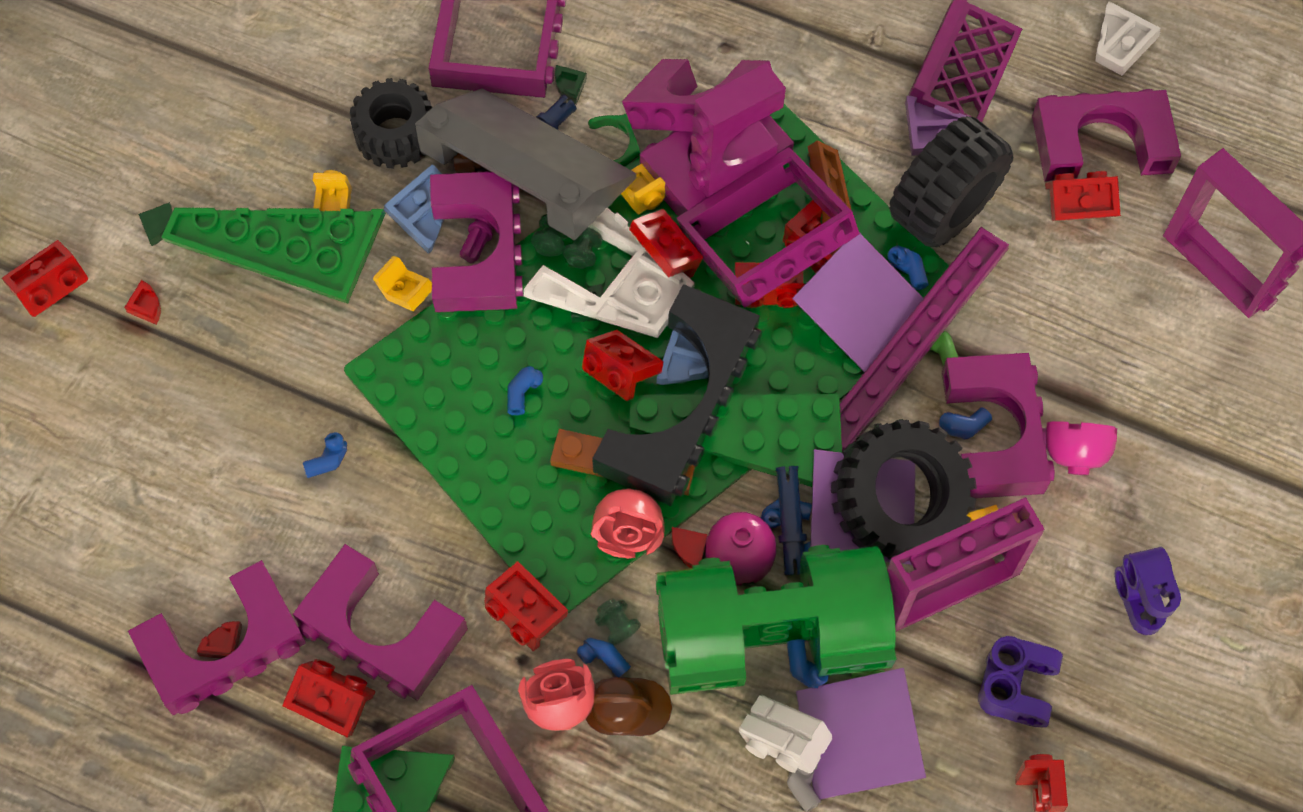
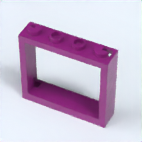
(494, 79)
(747, 194)
(1211, 257)
(962, 562)
(483, 728)

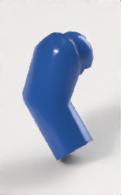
(909, 263)
(526, 378)
(964, 426)
(331, 457)
(771, 513)
(604, 651)
(801, 668)

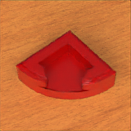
(144, 303)
(688, 545)
(221, 641)

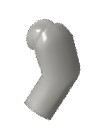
(799, 784)

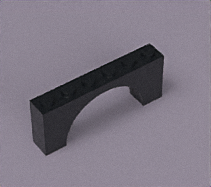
(662, 459)

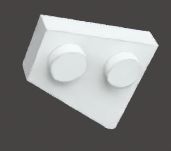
(1123, 38)

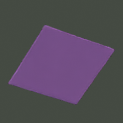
(858, 300)
(893, 489)
(870, 731)

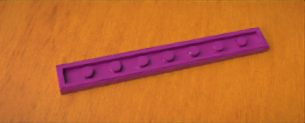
(919, 333)

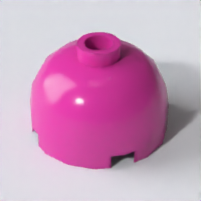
(1080, 445)
(745, 543)

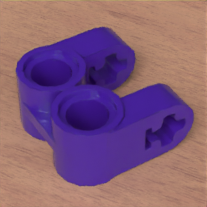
(1140, 584)
(1028, 657)

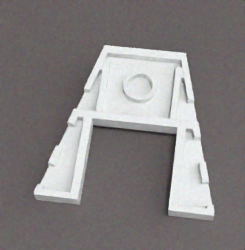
(636, 297)

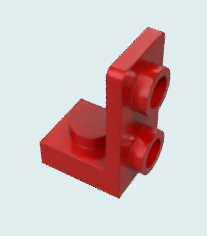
(803, 223)

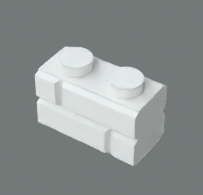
(785, 734)

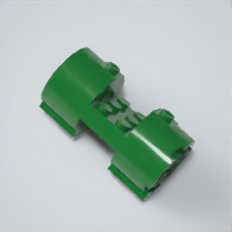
(837, 607)

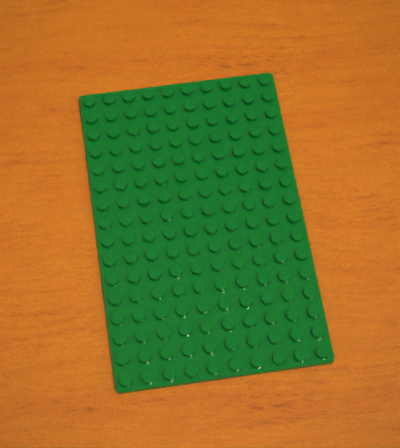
(448, 377)

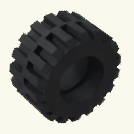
(383, 103)

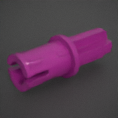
(479, 234)

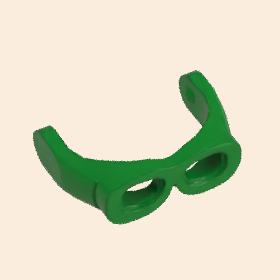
(623, 124)

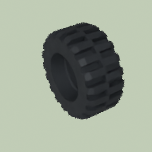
(950, 181)
(939, 463)

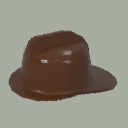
(629, 707)

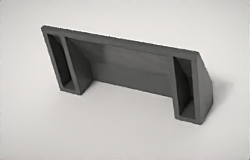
(527, 153)

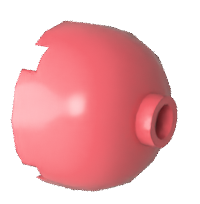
(628, 523)
(558, 694)

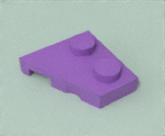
(925, 123)

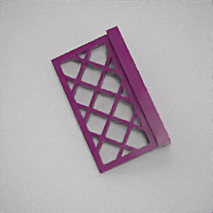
(944, 45)

